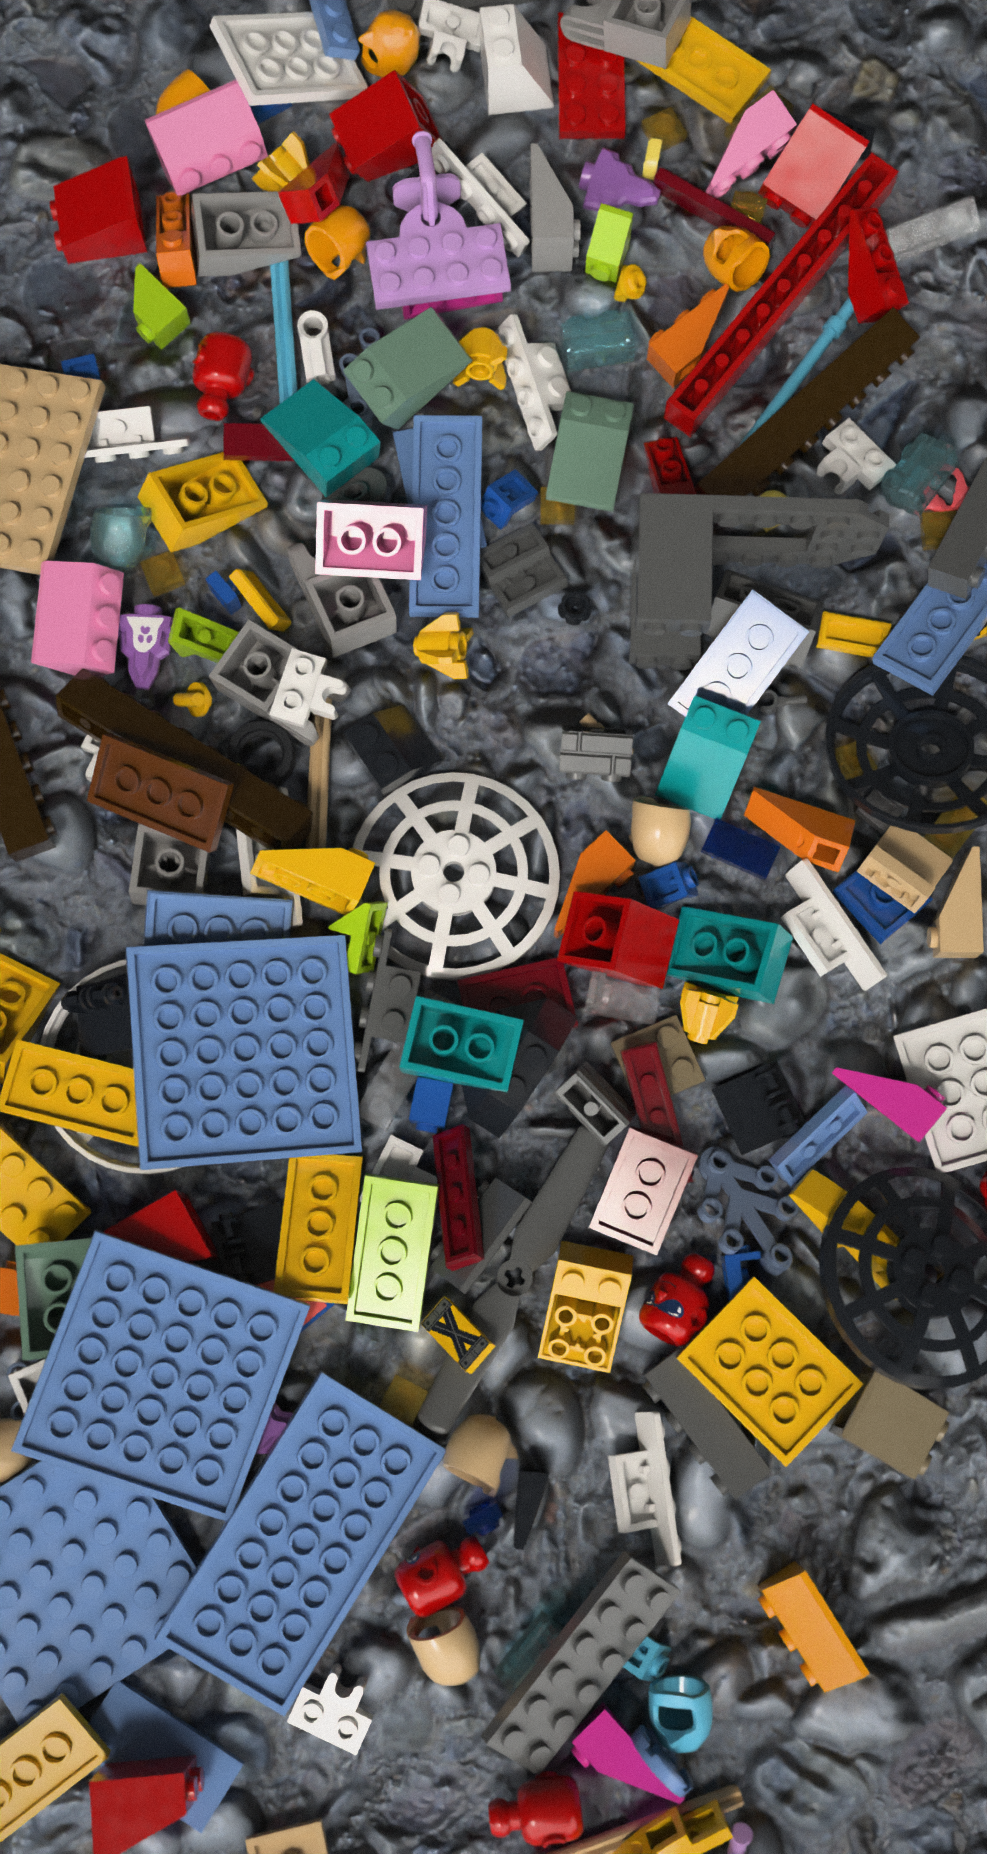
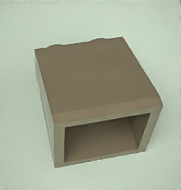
(891, 1423)

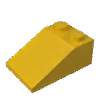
(200, 499)
(322, 875)
(23, 1004)

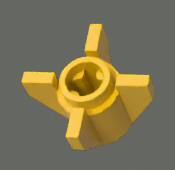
(282, 164)
(487, 355)
(444, 645)
(706, 1012)

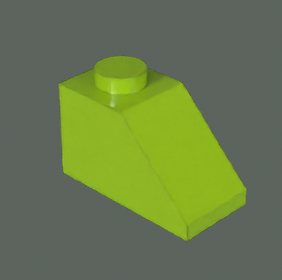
(609, 243)
(157, 310)

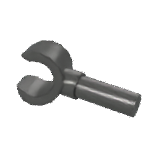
(780, 701)

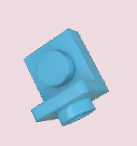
(649, 1660)

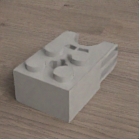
(630, 28)
(331, 595)
(237, 678)
(157, 851)

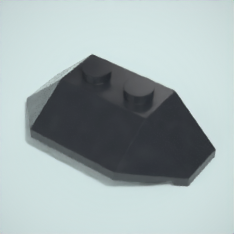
(541, 1039)

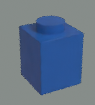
(430, 1104)

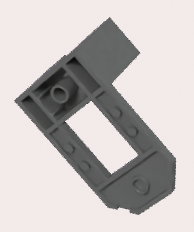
(677, 549)

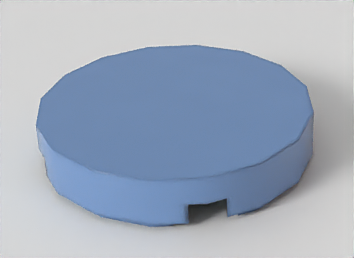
(661, 1761)

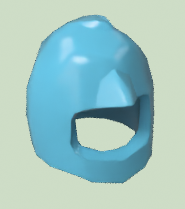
(680, 1712)

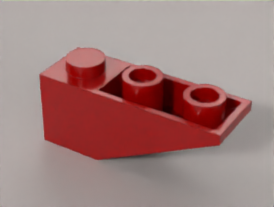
(316, 189)
(872, 270)
(668, 467)

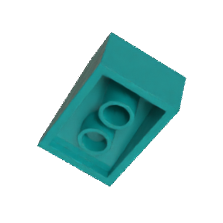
(323, 436)
(707, 757)
(730, 953)
(460, 1045)

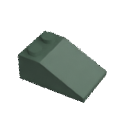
(407, 368)
(589, 451)
(44, 1286)

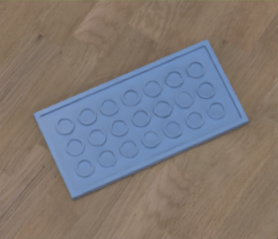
(300, 1544)

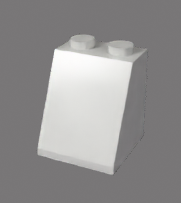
(513, 62)

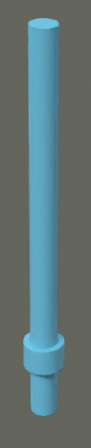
(832, 330)

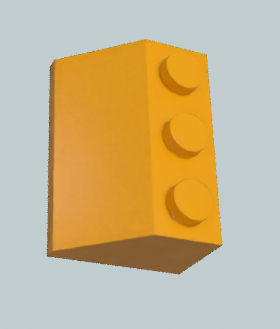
(810, 1629)

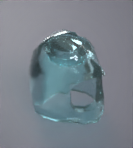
(120, 536)

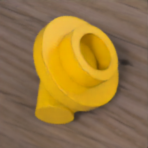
(630, 283)
(197, 699)

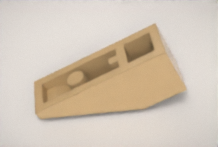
(959, 922)

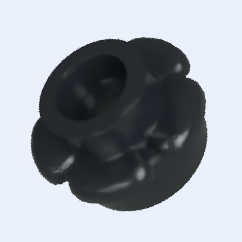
(581, 602)

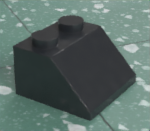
(391, 748)

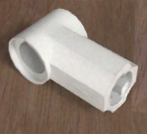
(316, 349)

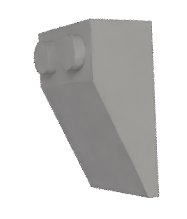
(553, 226)
(241, 232)

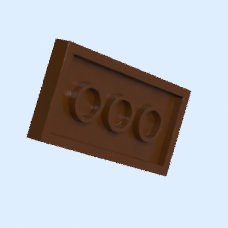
(160, 792)

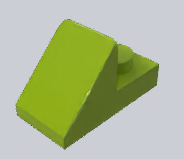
(199, 636)
(362, 926)

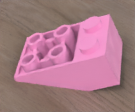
(760, 133)

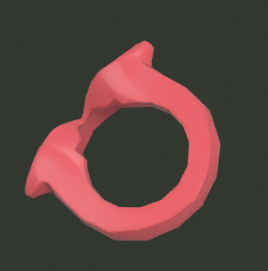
(961, 489)

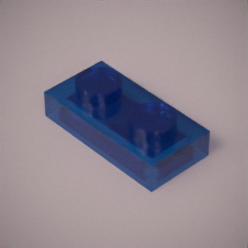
(740, 849)
(483, 1517)

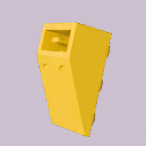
(586, 1306)

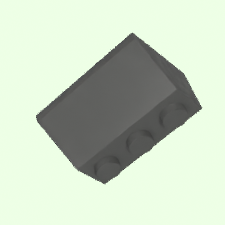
(735, 589)
(499, 1214)

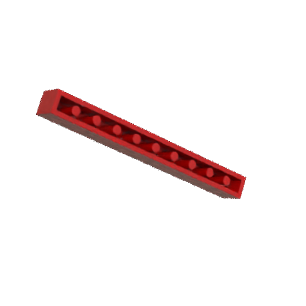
(777, 298)

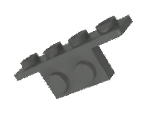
(390, 1002)

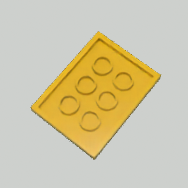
(769, 1371)

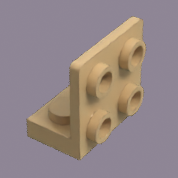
(905, 867)

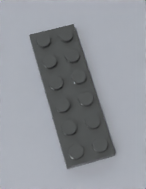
(580, 1663)

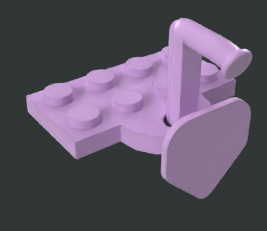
(431, 257)

